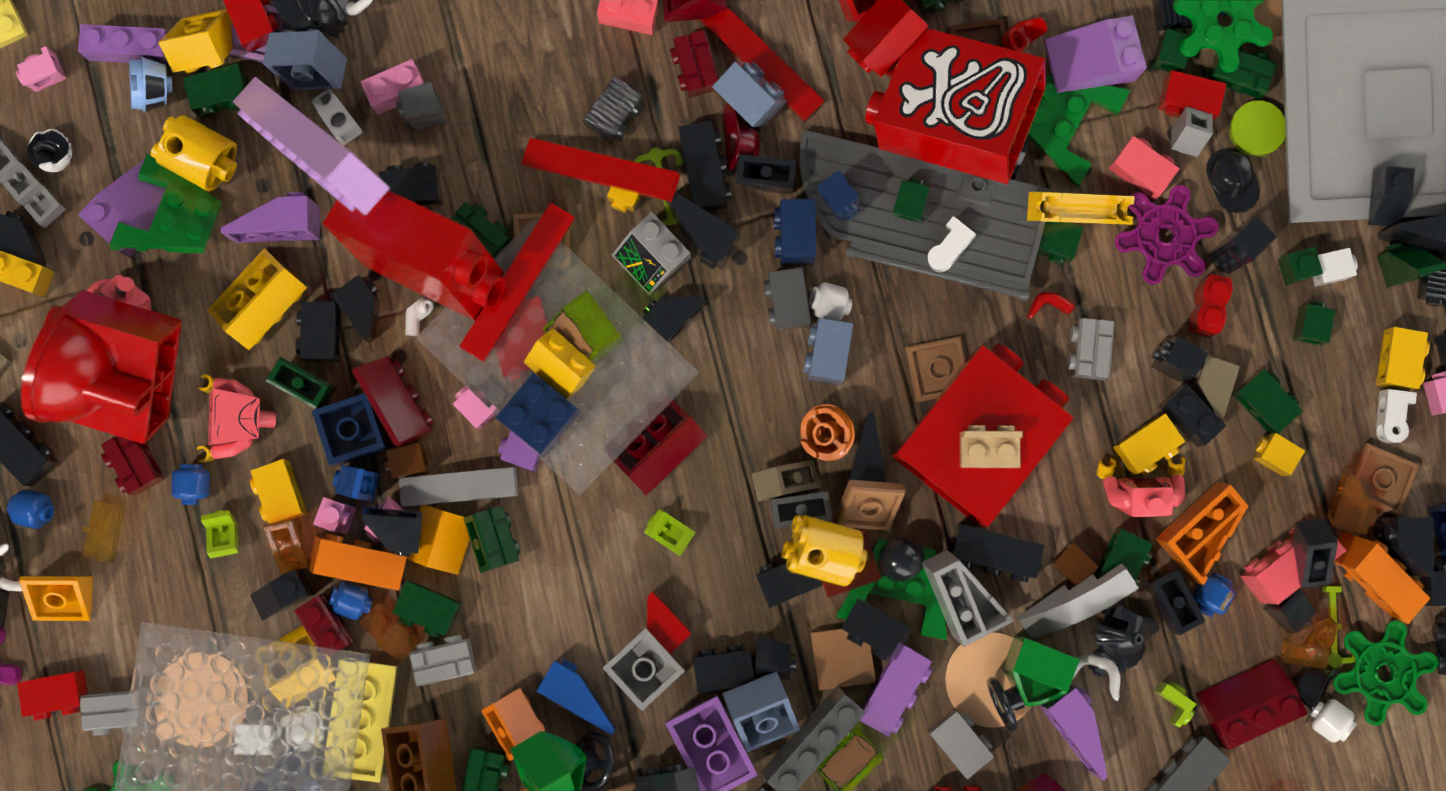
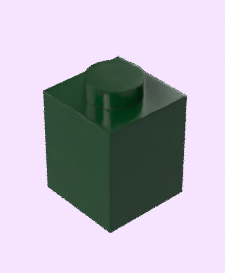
(1168, 54)
(911, 200)
(1300, 266)
(1314, 323)

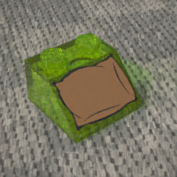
(585, 327)
(850, 761)

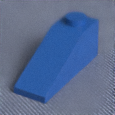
(356, 483)
(572, 692)

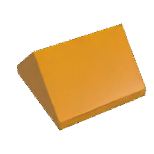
(441, 540)
(58, 597)

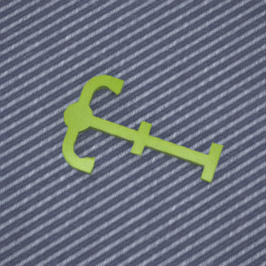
(656, 156)
(1335, 659)

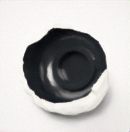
(49, 150)

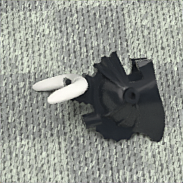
(319, 14)
(1119, 643)

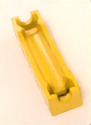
(1079, 208)

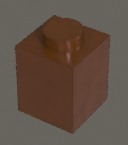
(406, 461)
(1073, 564)

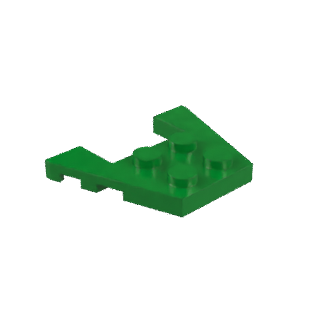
(1060, 117)
(181, 221)
(915, 590)

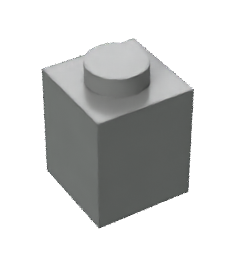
(1191, 131)

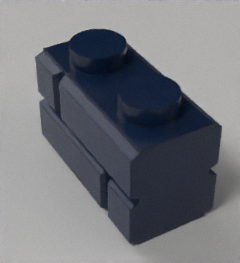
(840, 196)

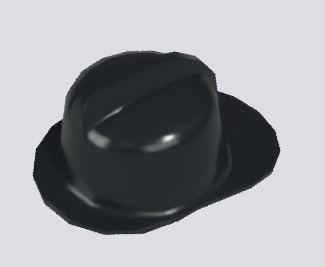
(1233, 180)
(1312, 684)

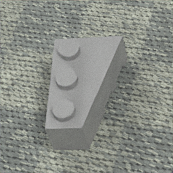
(963, 600)

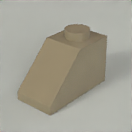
(1215, 384)
(785, 480)

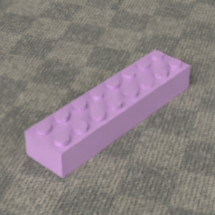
(310, 147)

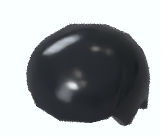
(901, 559)

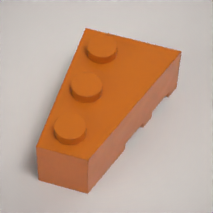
(1202, 530)
(356, 562)
(1381, 577)

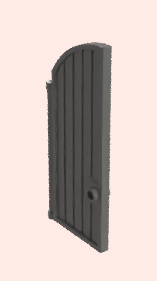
(996, 259)

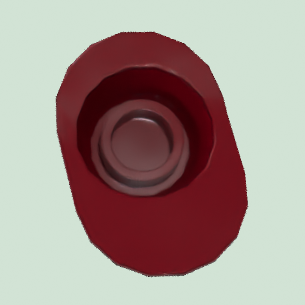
(738, 137)

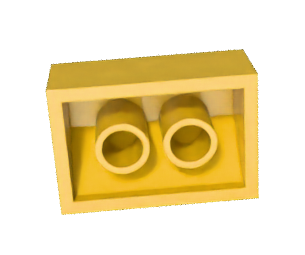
(256, 299)

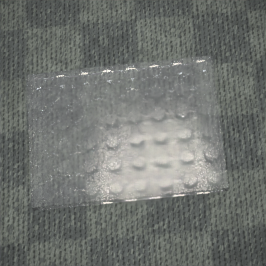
(619, 396)
(239, 714)

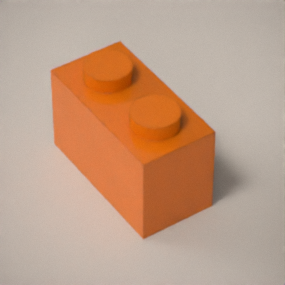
(512, 720)

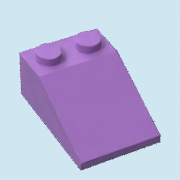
(1096, 55)
(124, 202)
(278, 220)
(1078, 727)
(711, 746)

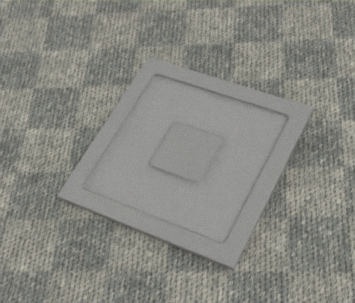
(1363, 97)

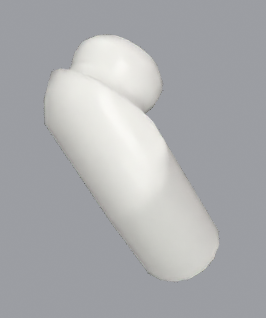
(415, 313)

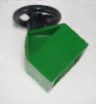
(1036, 678)
(559, 765)

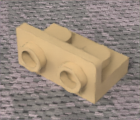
(990, 448)

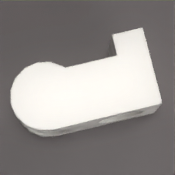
(336, 117)
(944, 255)
(1392, 415)

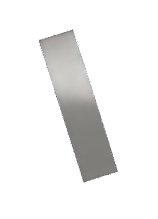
(27, 188)
(458, 487)
(1084, 600)

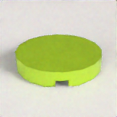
(1257, 128)

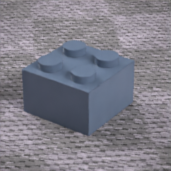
(305, 60)
(750, 93)
(829, 351)
(761, 711)

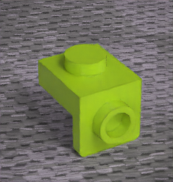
(669, 532)
(220, 533)
(1175, 695)

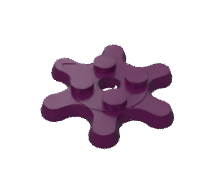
(1184, 231)

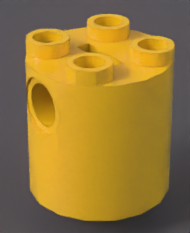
(195, 152)
(824, 550)

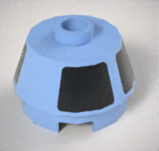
(148, 84)

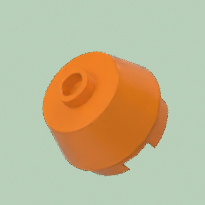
(827, 432)

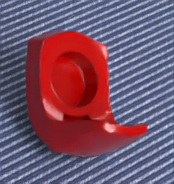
(1024, 33)
(1053, 299)

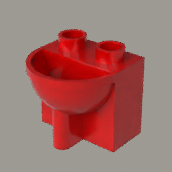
(103, 367)

